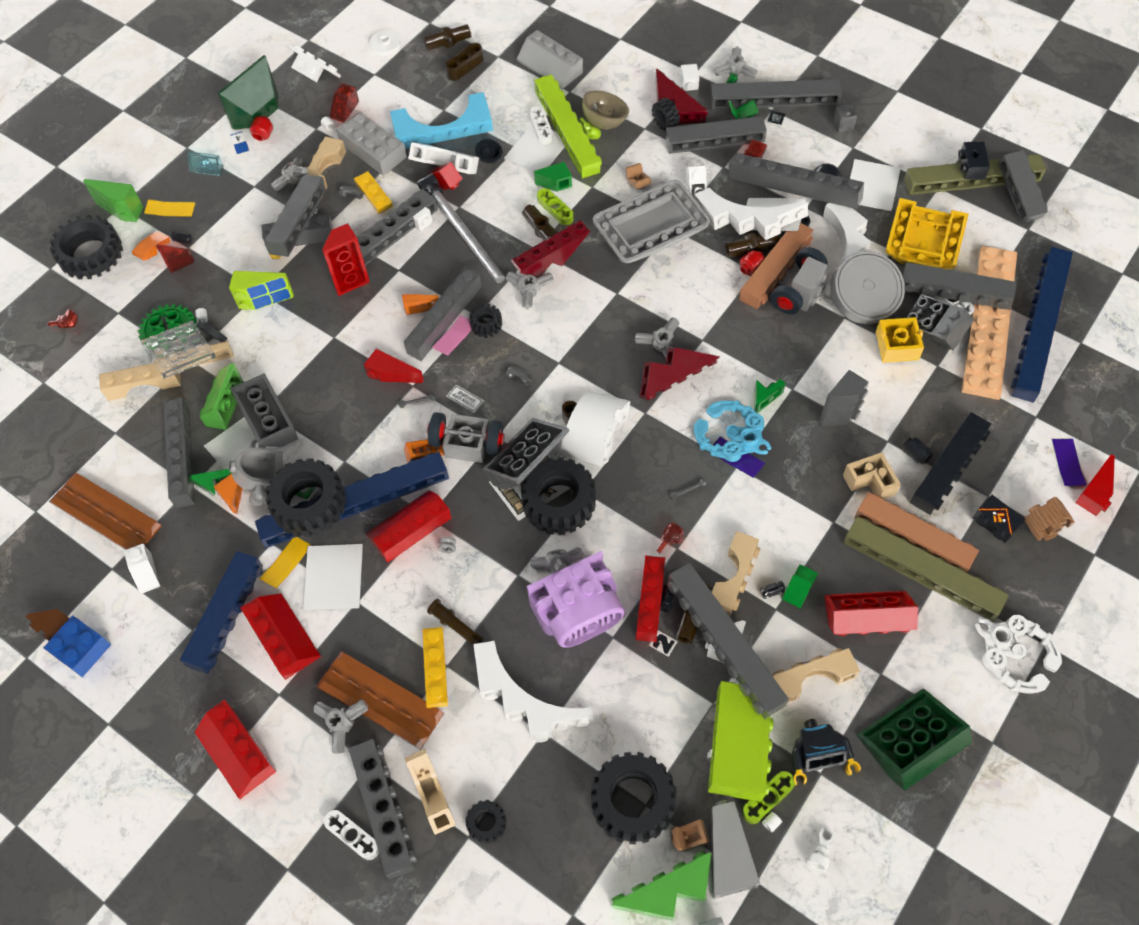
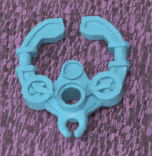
(739, 436)

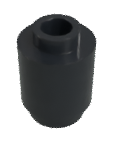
(917, 450)

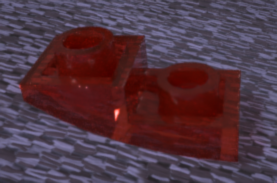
(756, 149)

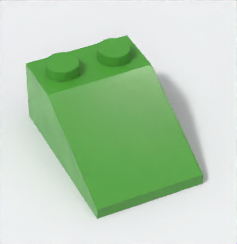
(116, 198)

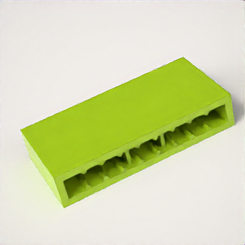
(739, 747)

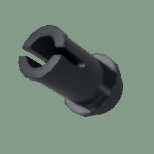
(666, 600)

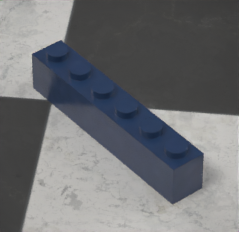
(221, 613)

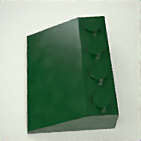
(915, 738)

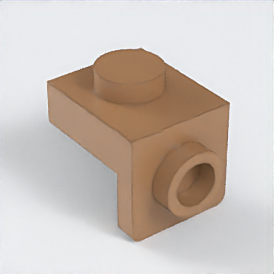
(636, 176)
(689, 836)

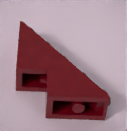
(689, 109)
(552, 250)
(678, 365)

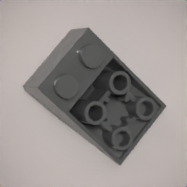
(941, 321)

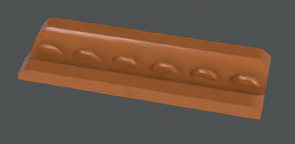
(105, 513)
(387, 702)

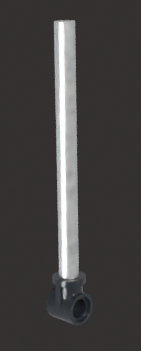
(431, 186)

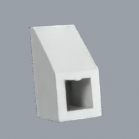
(696, 179)

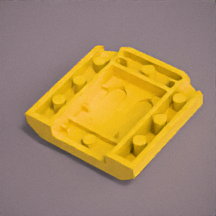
(926, 235)

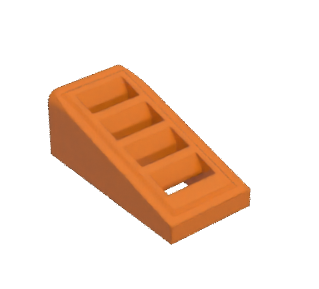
(418, 303)
(416, 445)

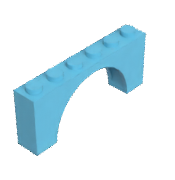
(473, 121)

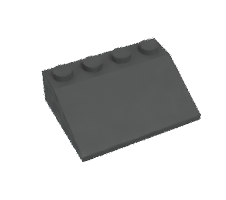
(523, 453)

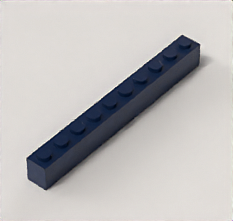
(1041, 325)
(369, 493)

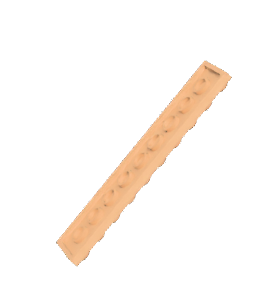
(989, 330)

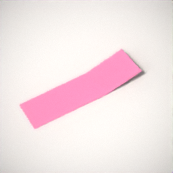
(453, 336)

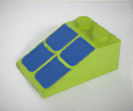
(259, 289)

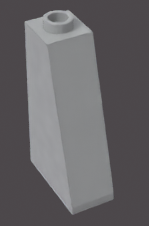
(731, 858)

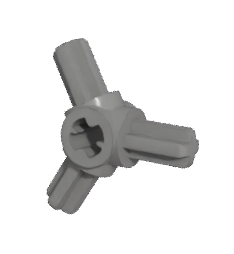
(736, 65)
(290, 174)
(529, 285)
(663, 333)
(557, 559)
(332, 719)

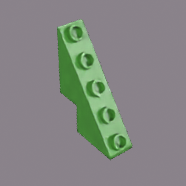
(660, 896)

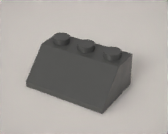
(844, 400)

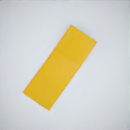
(169, 208)
(285, 562)

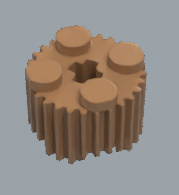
(1048, 520)

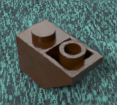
(47, 621)

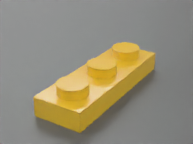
(373, 192)

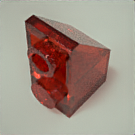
(343, 102)

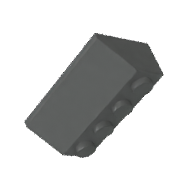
(264, 412)

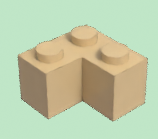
(872, 472)

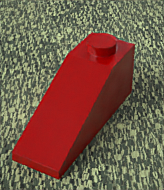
(390, 369)
(1099, 490)

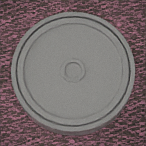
(867, 287)

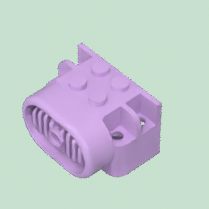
(577, 601)

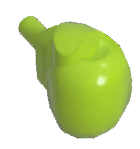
(593, 132)

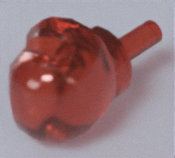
(67, 320)
(672, 534)

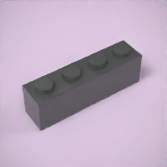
(1022, 186)
(315, 231)

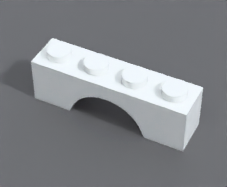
(439, 156)

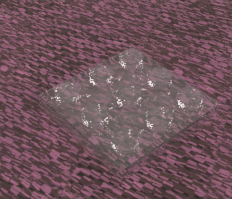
(178, 349)

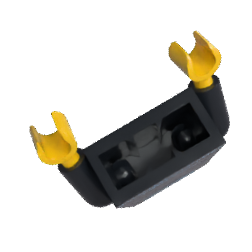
(820, 749)

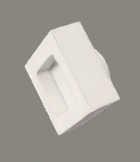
(422, 219)

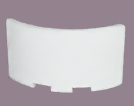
(593, 426)

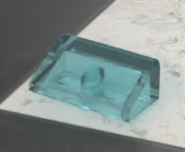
(205, 163)

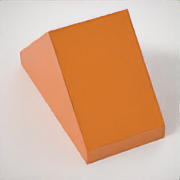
(230, 493)

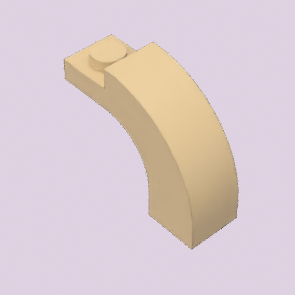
(430, 791)

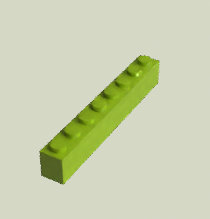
(567, 126)

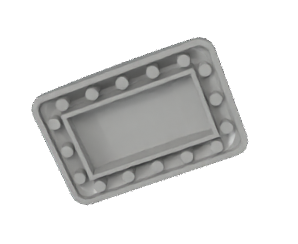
(651, 221)

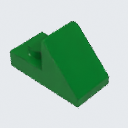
(764, 396)
(205, 480)
(799, 586)

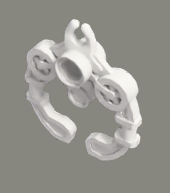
(1010, 646)

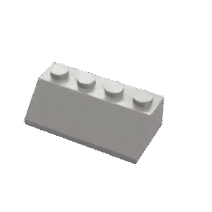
(549, 57)

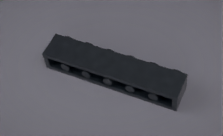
(950, 464)

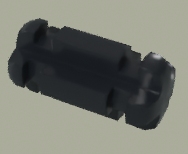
(181, 237)
(772, 590)

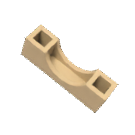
(329, 153)
(117, 383)
(742, 552)
(837, 666)

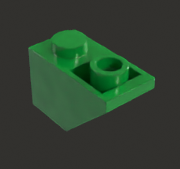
(554, 177)

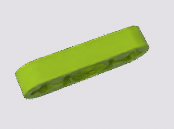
(552, 200)
(769, 806)

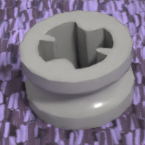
(447, 545)

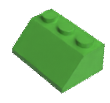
(220, 401)

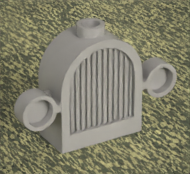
(254, 470)

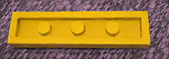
(435, 667)

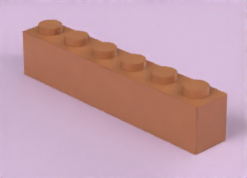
(775, 266)
(917, 531)

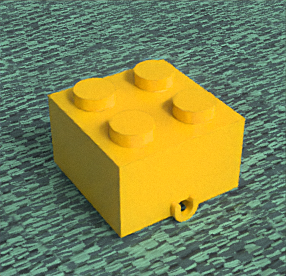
(899, 340)

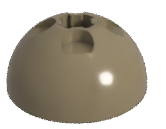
(604, 109)

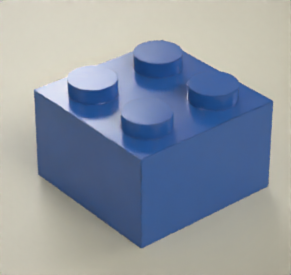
(77, 646)

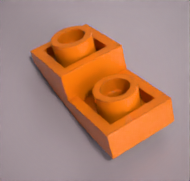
(147, 247)

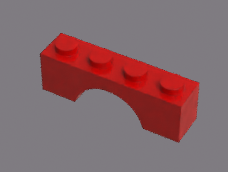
(650, 598)

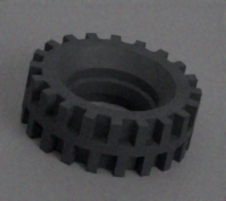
(76, 234)

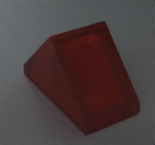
(175, 257)

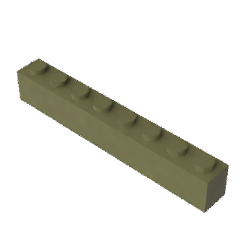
(950, 178)
(926, 569)

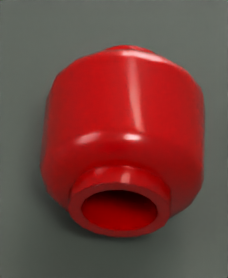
(261, 128)
(751, 262)

